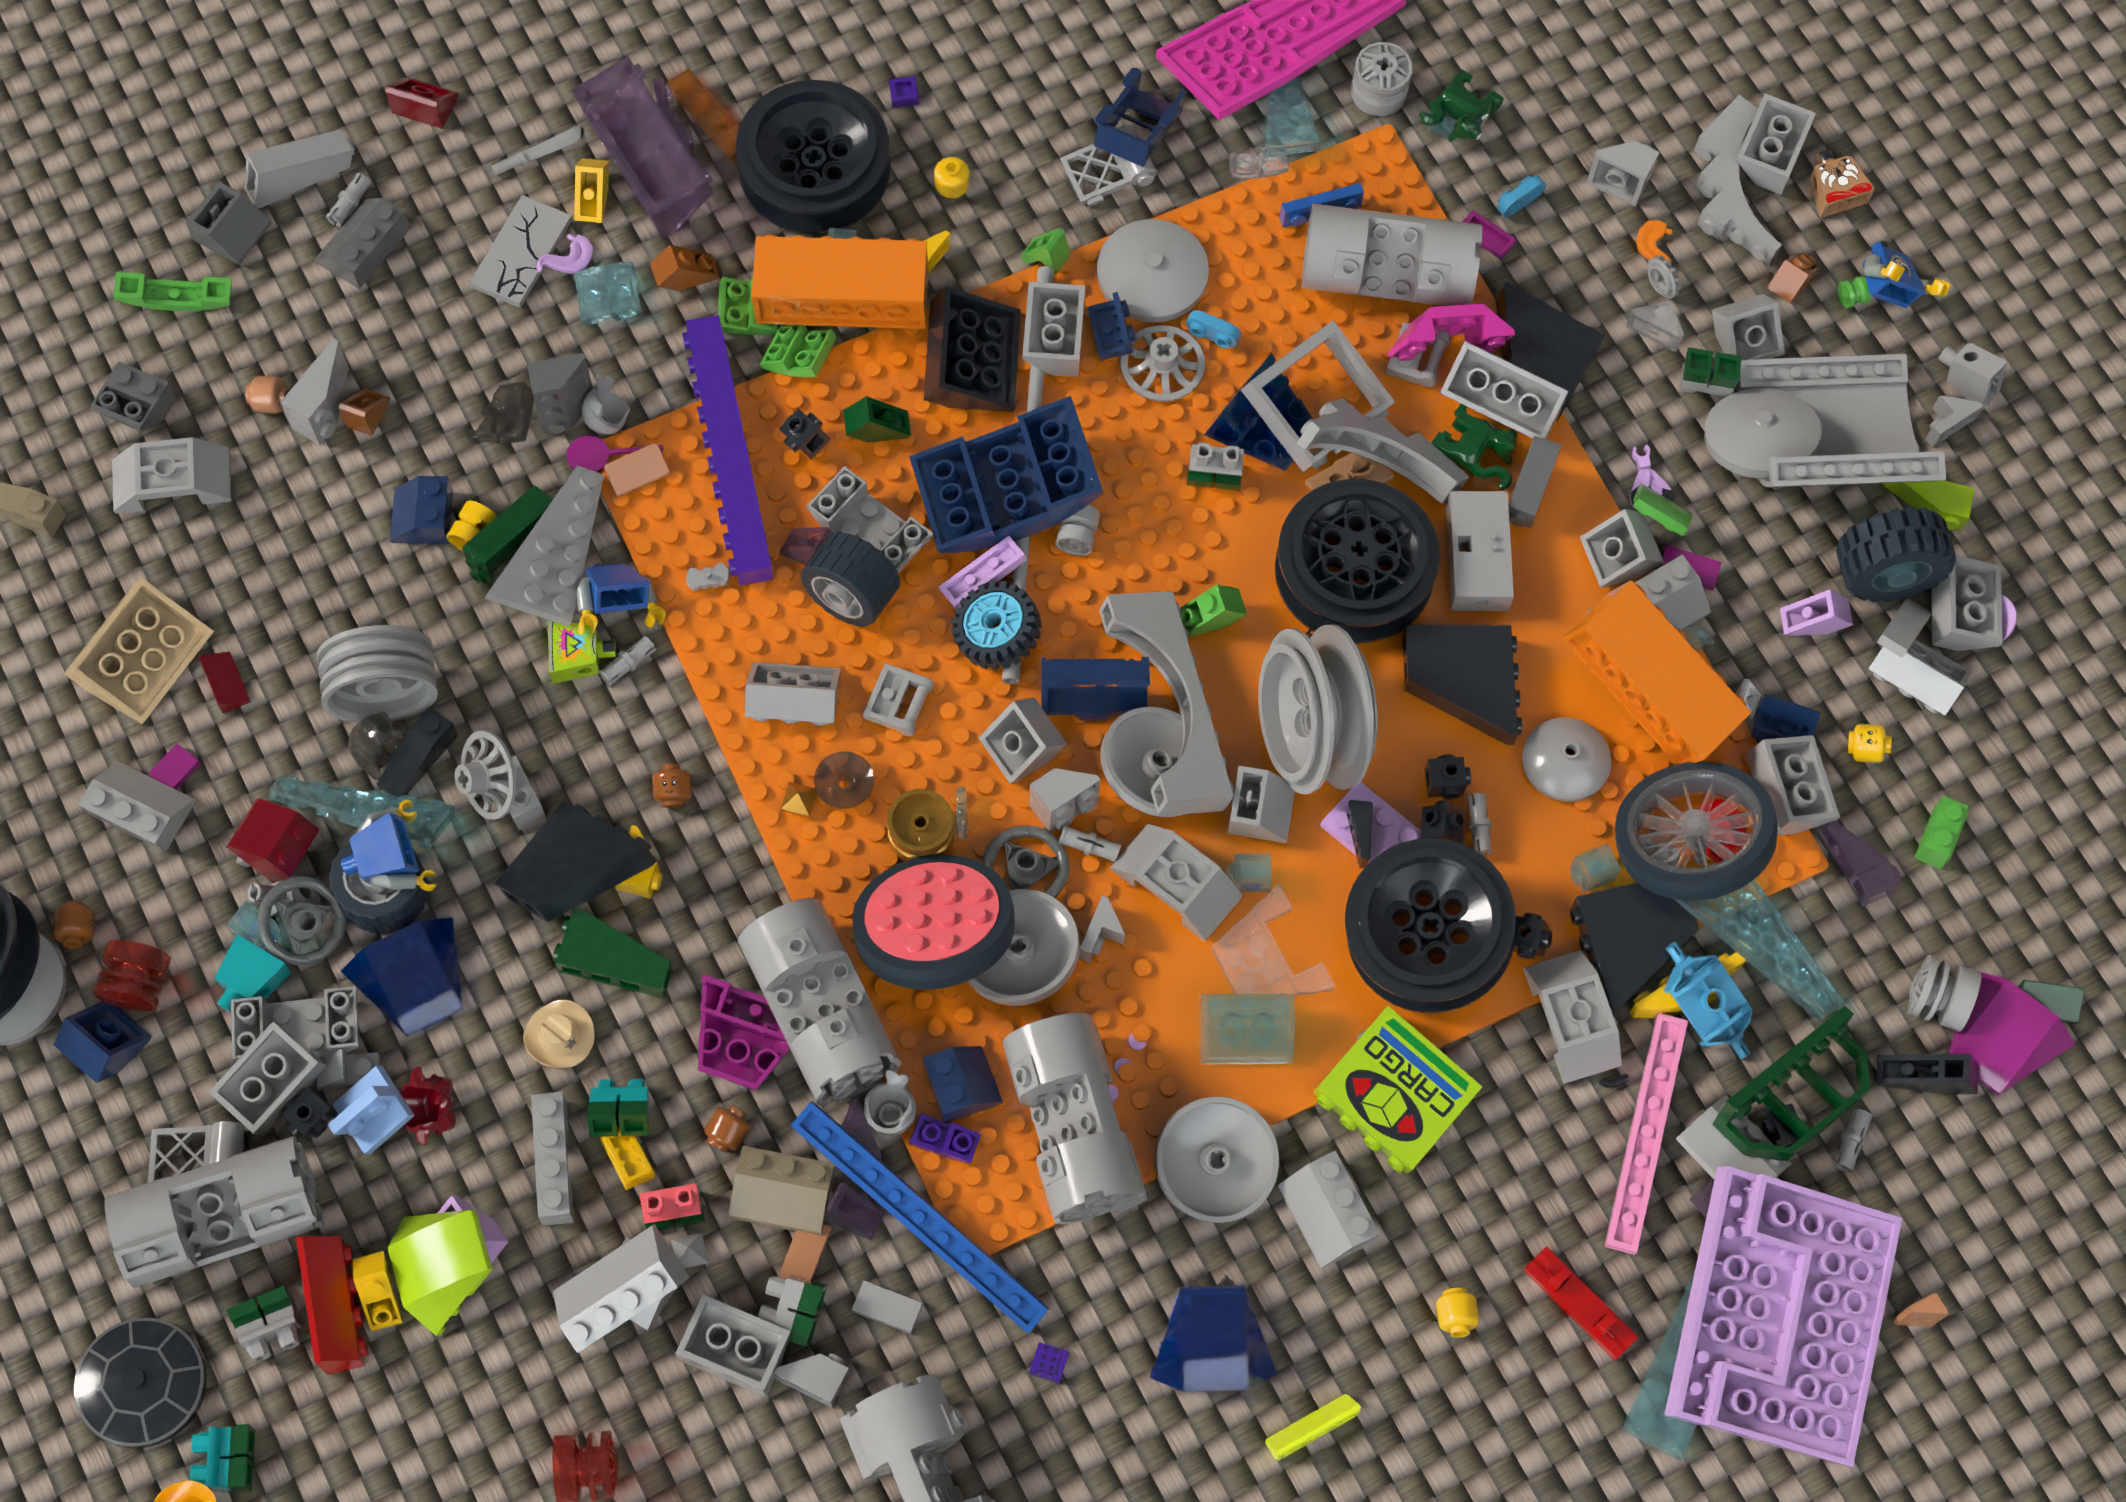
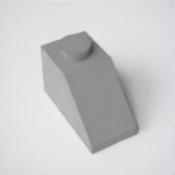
(816, 1377)

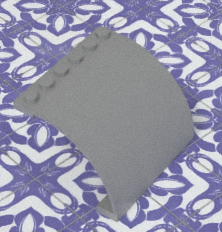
(1862, 420)

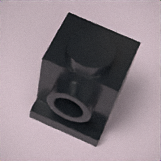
(1777, 1130)

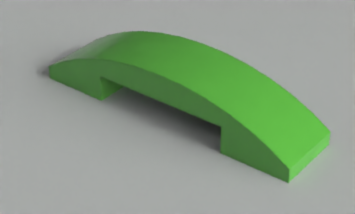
(172, 295)

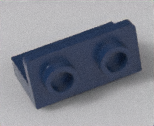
(1110, 328)
(1783, 719)

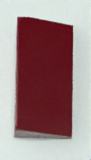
(224, 681)

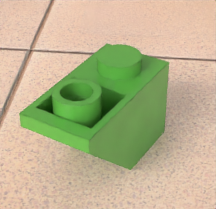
(1212, 610)

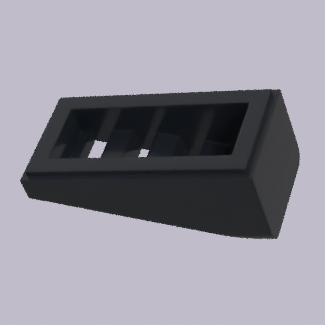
(1360, 823)

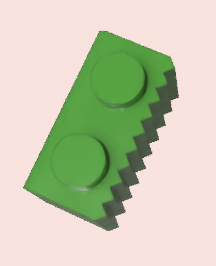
(1942, 832)

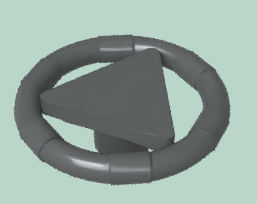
(1026, 865)
(300, 921)

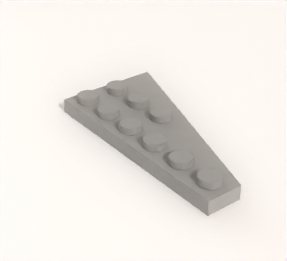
(552, 558)

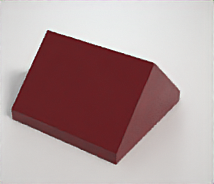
(421, 101)

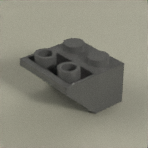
(227, 223)
(134, 398)

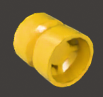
(472, 520)

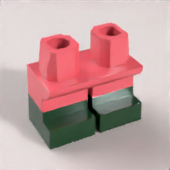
(677, 1203)

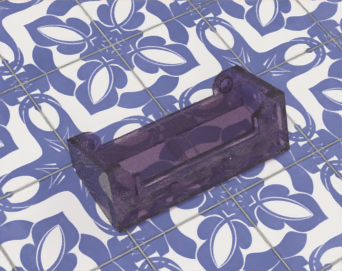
(644, 145)

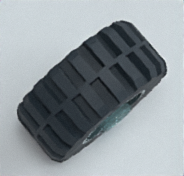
(1896, 554)

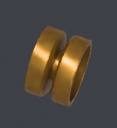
(920, 824)

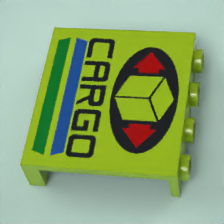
(1396, 1091)

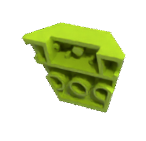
(438, 1264)

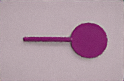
(593, 453)

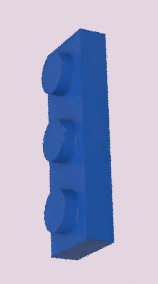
(1299, 211)

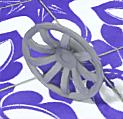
(1164, 359)
(475, 777)

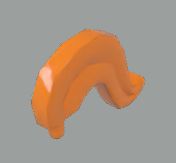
(1648, 236)

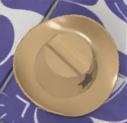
(559, 1034)

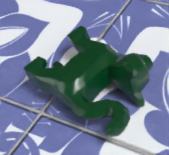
(1463, 107)
(1475, 441)

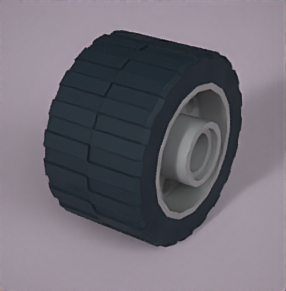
(850, 579)
(372, 906)

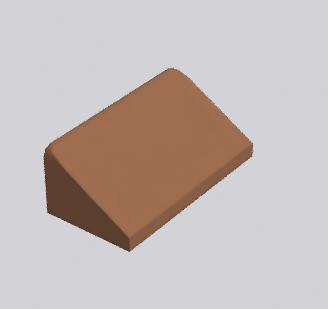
(636, 469)
(1923, 1313)

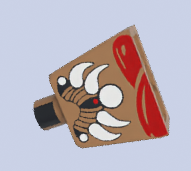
(1838, 184)

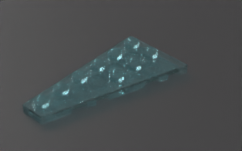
(355, 806)
(1765, 940)

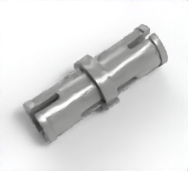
(348, 200)
(627, 660)
(1479, 823)
(1089, 843)
(1852, 1140)

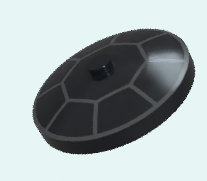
(140, 1383)

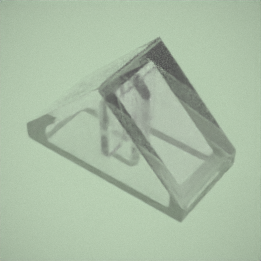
(1658, 323)

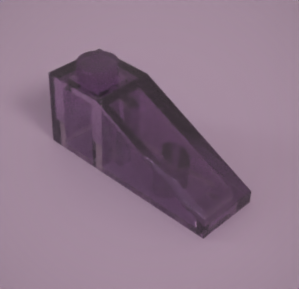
(1863, 866)

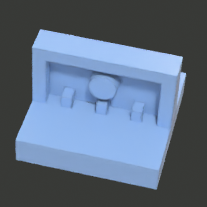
(371, 1111)

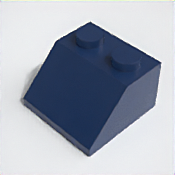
(422, 511)
(101, 1040)
(961, 1082)

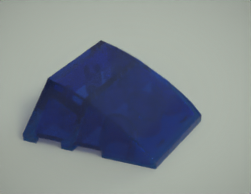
(1243, 427)
(411, 974)
(1213, 1342)

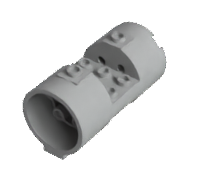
(1391, 256)
(818, 1001)
(1064, 1081)
(213, 1212)
(904, 1435)

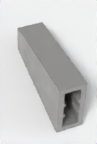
(295, 165)

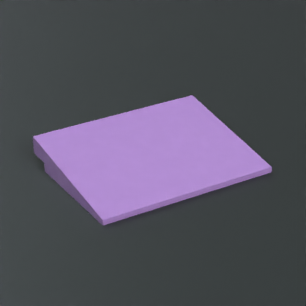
(1784, 1316)

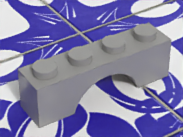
(551, 1158)

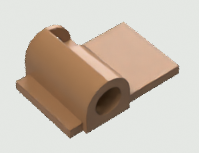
(1351, 467)

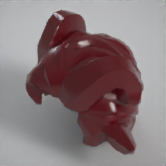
(430, 1104)

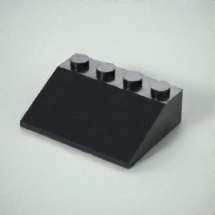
(971, 352)

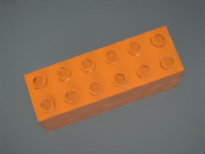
(840, 282)
(1657, 674)

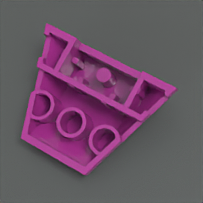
(2009, 1034)
(738, 1035)

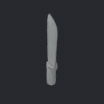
(549, 146)

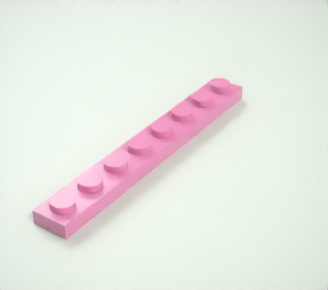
(1646, 1134)

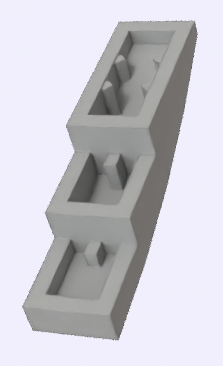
(1904, 627)

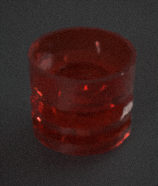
(132, 975)
(584, 1467)

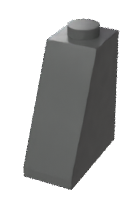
(1532, 481)

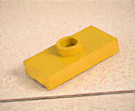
(628, 1159)

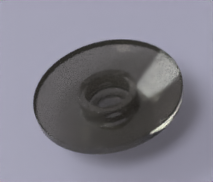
(843, 767)

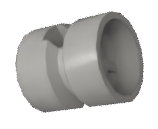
(1077, 532)

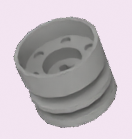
(1381, 79)
(1951, 995)

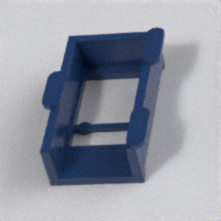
(1127, 145)
(1097, 701)

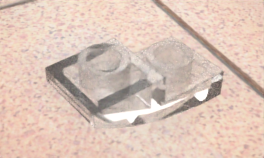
(1250, 167)

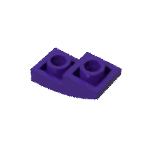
(944, 1139)

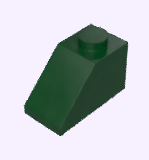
(876, 421)

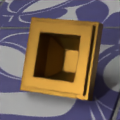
(798, 799)

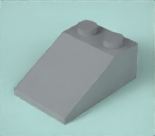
(315, 398)

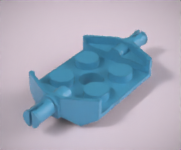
(1690, 986)

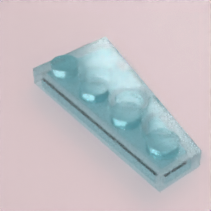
(1289, 121)

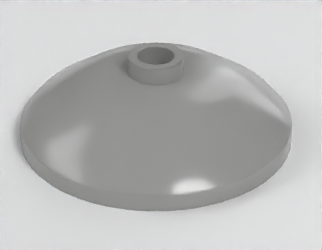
(1565, 775)

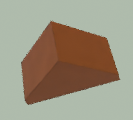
(364, 411)

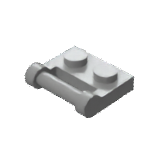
(1408, 369)
(889, 695)

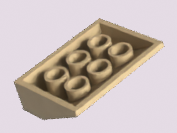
(139, 651)

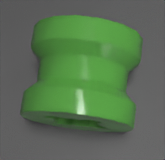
(1853, 292)

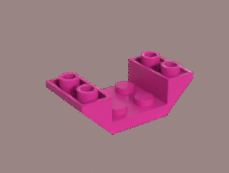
(1476, 321)

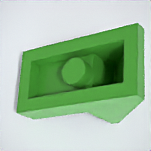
(1049, 249)

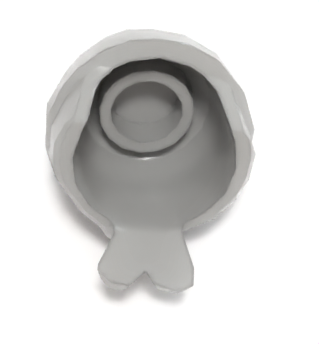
(604, 410)
(890, 1105)

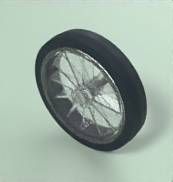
(1696, 831)

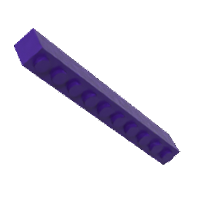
(729, 451)

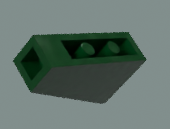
(504, 535)
(609, 957)

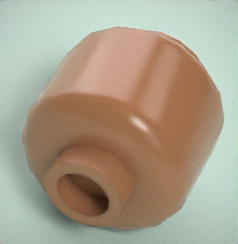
(266, 393)

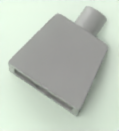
(1974, 372)

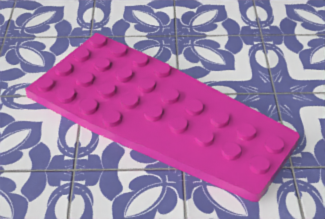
(1265, 46)

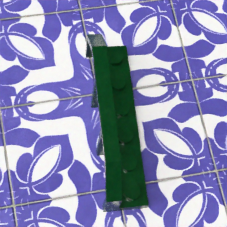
(1779, 1073)

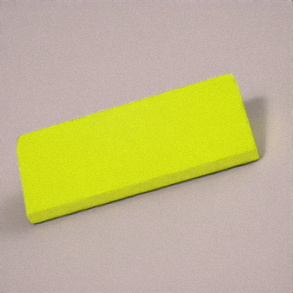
(1312, 1426)

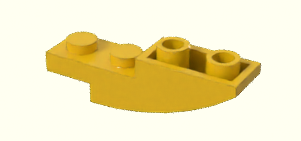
(1649, 1005)

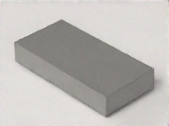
(887, 1307)

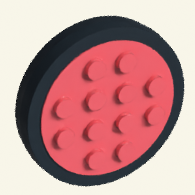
(933, 922)

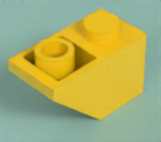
(376, 1291)

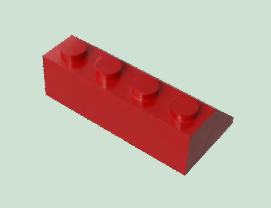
(331, 1303)

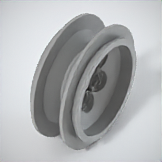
(1318, 709)

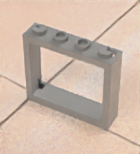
(1352, 364)

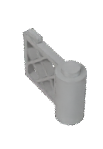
(1130, 172)
(221, 1142)

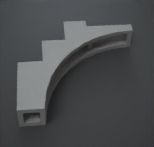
(1720, 181)
(1379, 440)

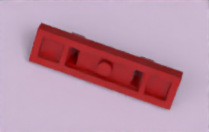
(1580, 1303)

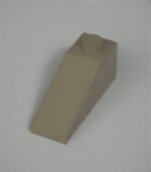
(30, 509)

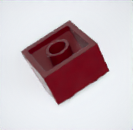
(273, 839)

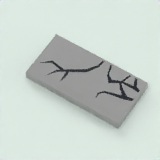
(511, 262)

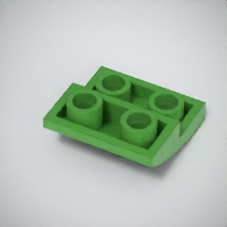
(737, 309)
(798, 351)
(1662, 510)

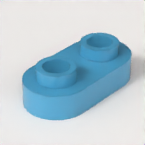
(1514, 200)
(1213, 328)

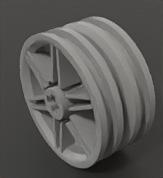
(377, 672)

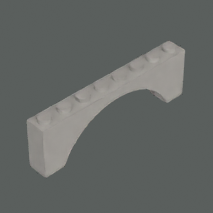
(1155, 629)

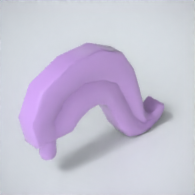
(578, 259)

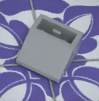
(1062, 796)
(1261, 805)

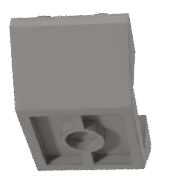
(170, 470)
(850, 509)
(1179, 878)
(1576, 1015)
(317, 1023)

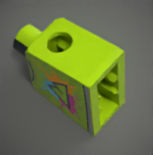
(575, 654)

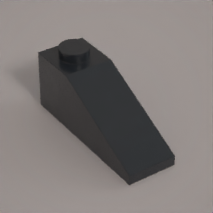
(417, 752)
(1929, 1073)

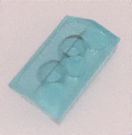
(1247, 1028)

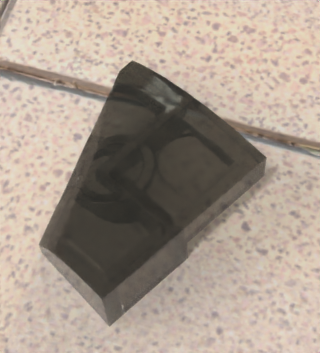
(506, 416)

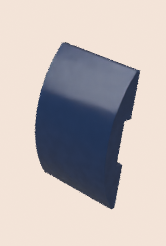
(1007, 480)

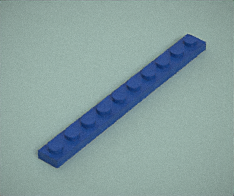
(920, 1217)

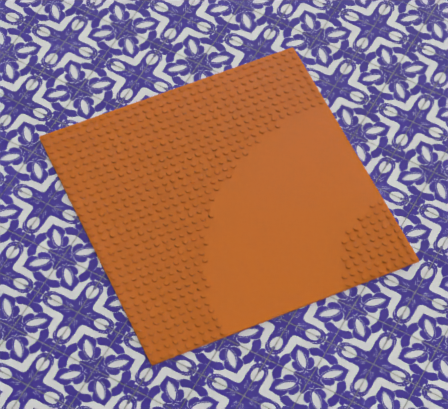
(1147, 540)

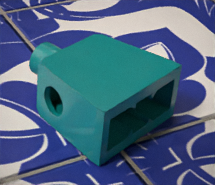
(248, 972)

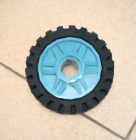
(1005, 643)

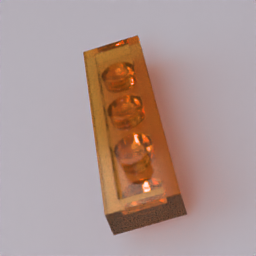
(706, 111)

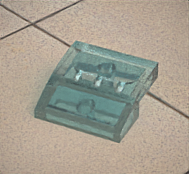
(607, 292)

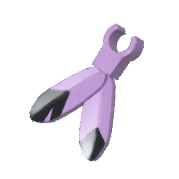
(1648, 476)

